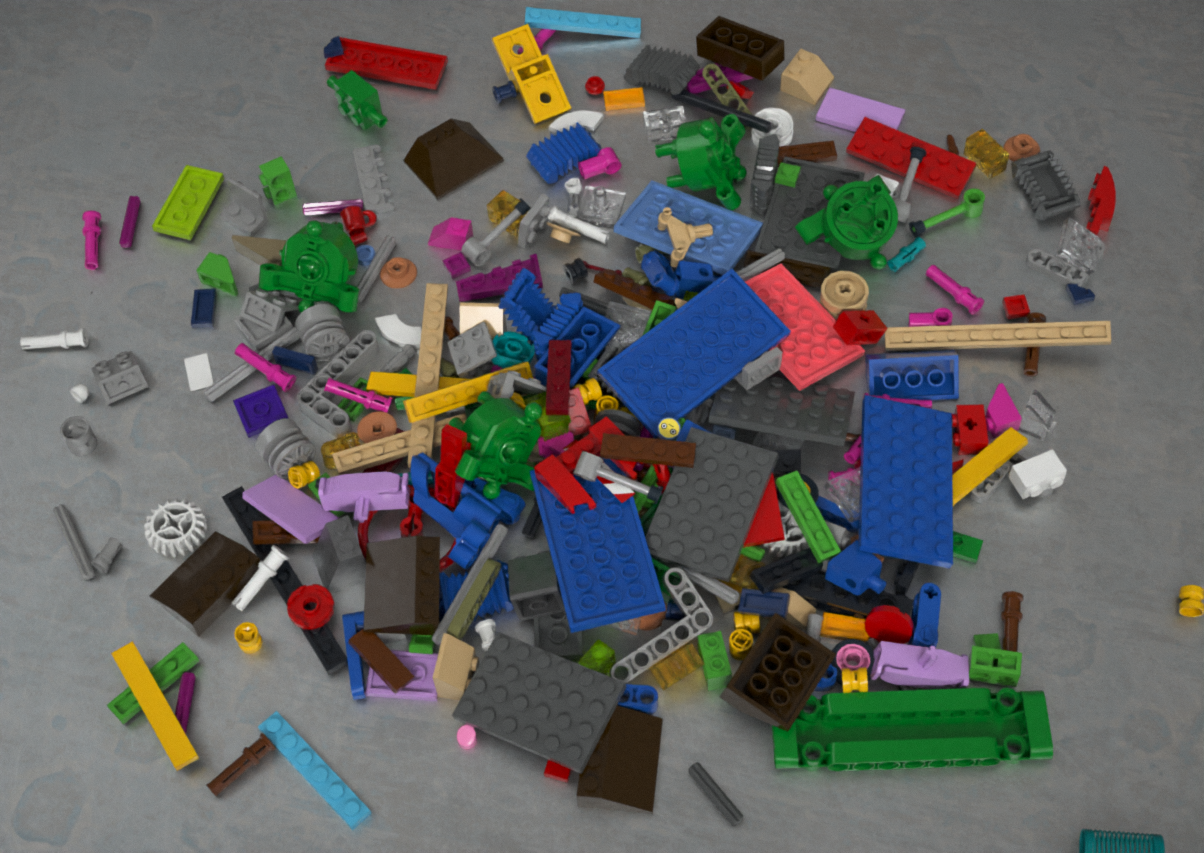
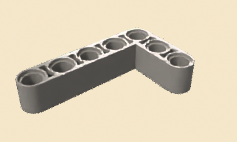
(362, 350)
(668, 635)

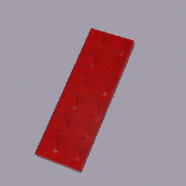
(389, 63)
(891, 151)

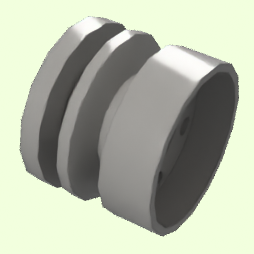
(322, 331)
(284, 446)

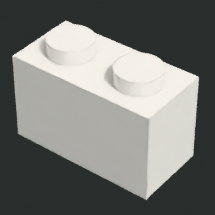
(1038, 474)

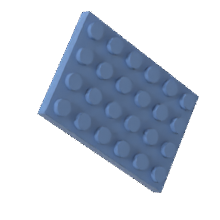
(722, 250)

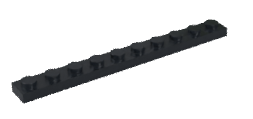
(286, 582)

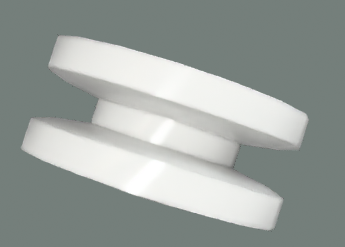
(781, 126)

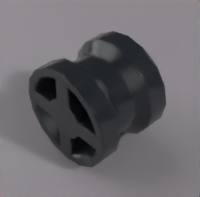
(575, 270)

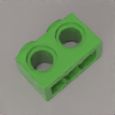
(277, 181)
(715, 659)
(994, 666)

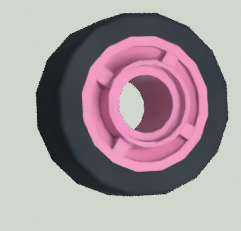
(855, 651)

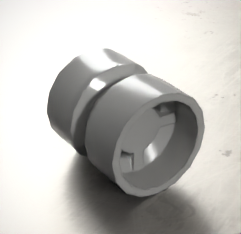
(78, 436)

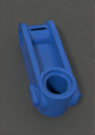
(660, 272)
(509, 502)
(926, 616)

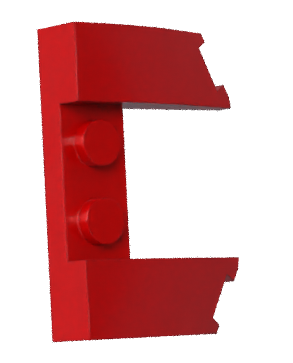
(557, 472)

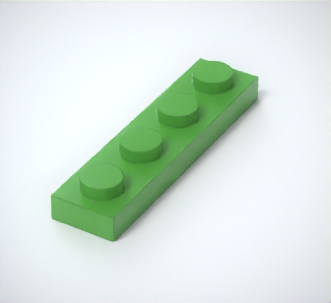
(808, 516)
(164, 673)

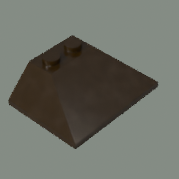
(450, 157)

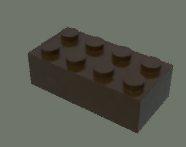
(740, 48)

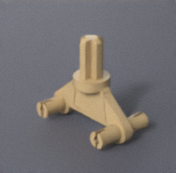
(681, 234)

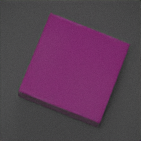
(456, 265)

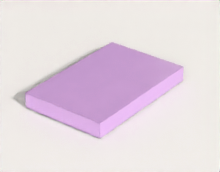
(422, 686)

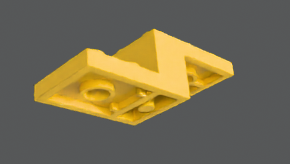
(531, 74)

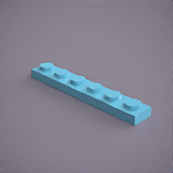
(583, 22)
(315, 770)

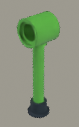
(970, 206)

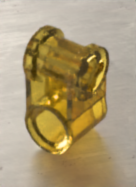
(337, 445)

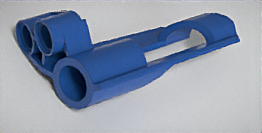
(469, 523)

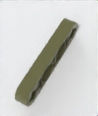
(730, 95)
(474, 599)

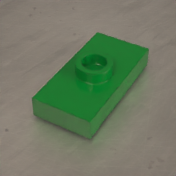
(966, 547)

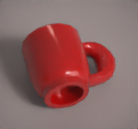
(354, 221)

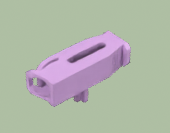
(364, 493)
(920, 666)

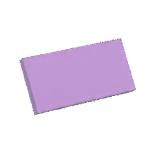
(849, 110)
(289, 508)

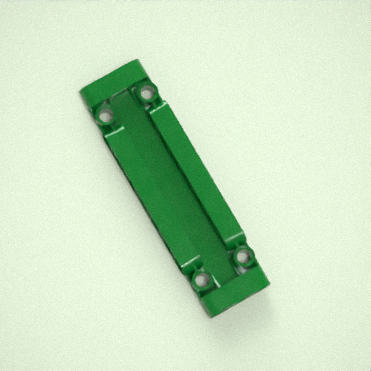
(916, 730)

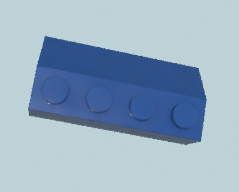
(588, 336)
(914, 375)

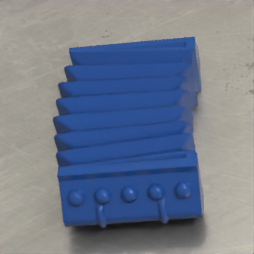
(562, 152)
(526, 304)
(566, 312)
(495, 600)

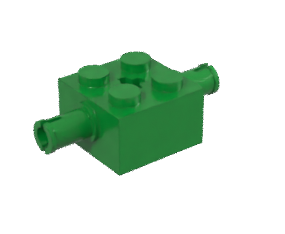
(357, 100)

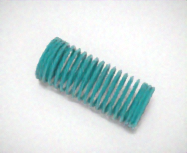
(1088, 842)

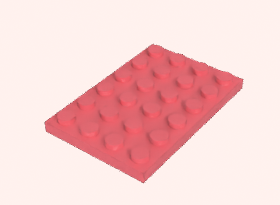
(813, 345)

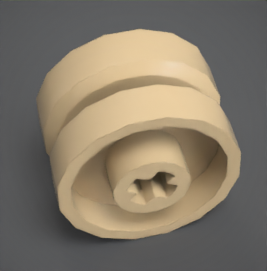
(844, 292)

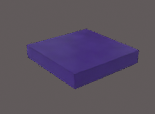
(260, 410)

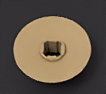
(561, 233)

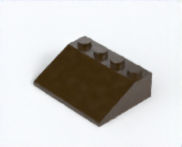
(207, 582)
(402, 586)
(778, 674)
(623, 764)

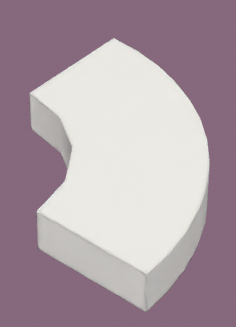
(588, 119)
(398, 332)

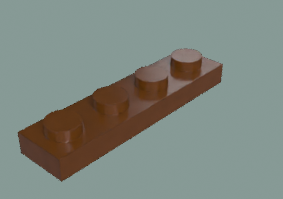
(628, 288)
(648, 450)

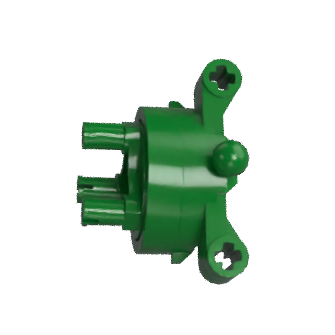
(708, 157)
(855, 220)
(316, 267)
(500, 443)

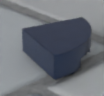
(334, 48)
(1079, 294)

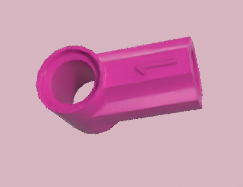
(605, 161)
(939, 317)

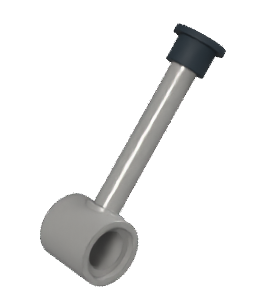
(901, 203)
(477, 250)
(590, 467)

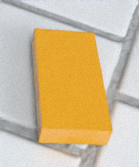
(624, 99)
(843, 627)

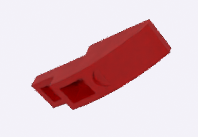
(1102, 202)
(447, 483)

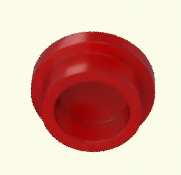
(595, 85)

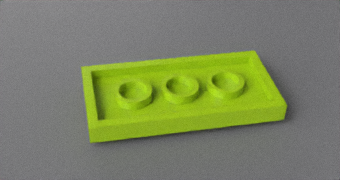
(188, 202)

